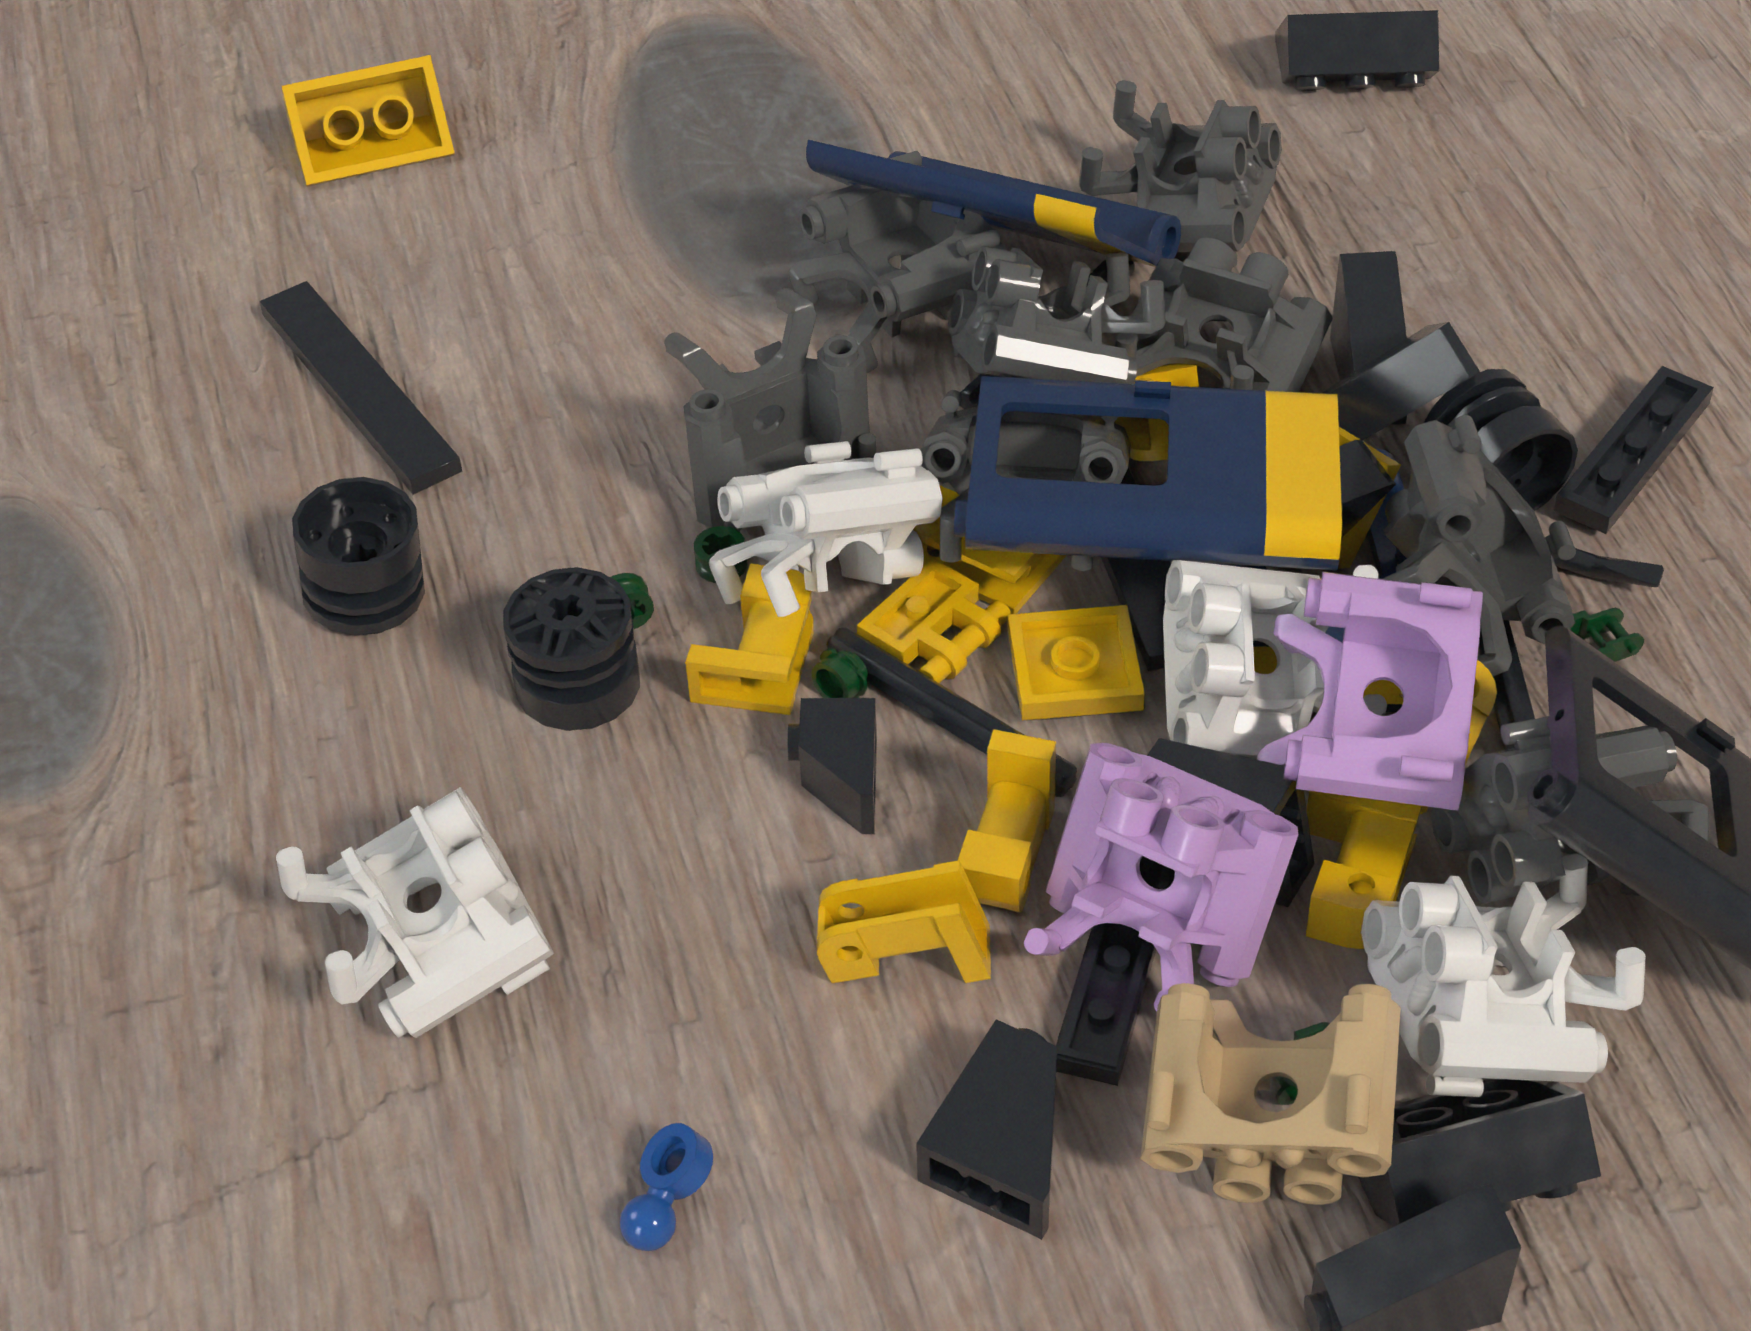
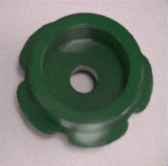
(840, 675)

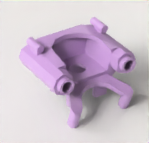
(1398, 633)
(1220, 844)

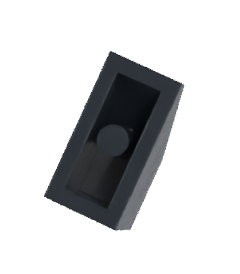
(838, 756)

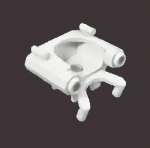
(827, 510)
(1209, 657)
(455, 952)
(1473, 1025)

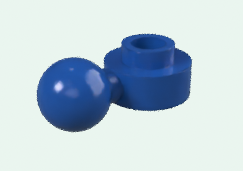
(674, 1168)

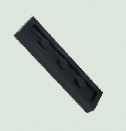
(1633, 449)

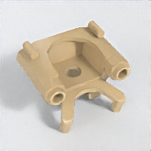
(1208, 1083)

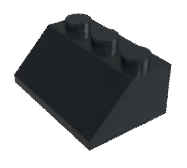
(1358, 48)
(1514, 1135)

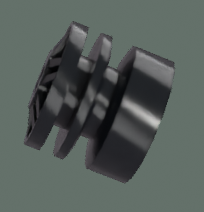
(1514, 431)
(358, 555)
(572, 648)

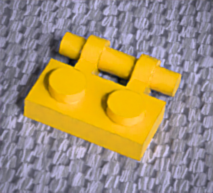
(926, 606)

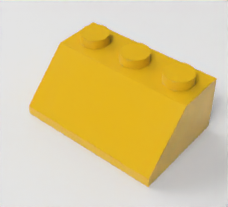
(367, 120)

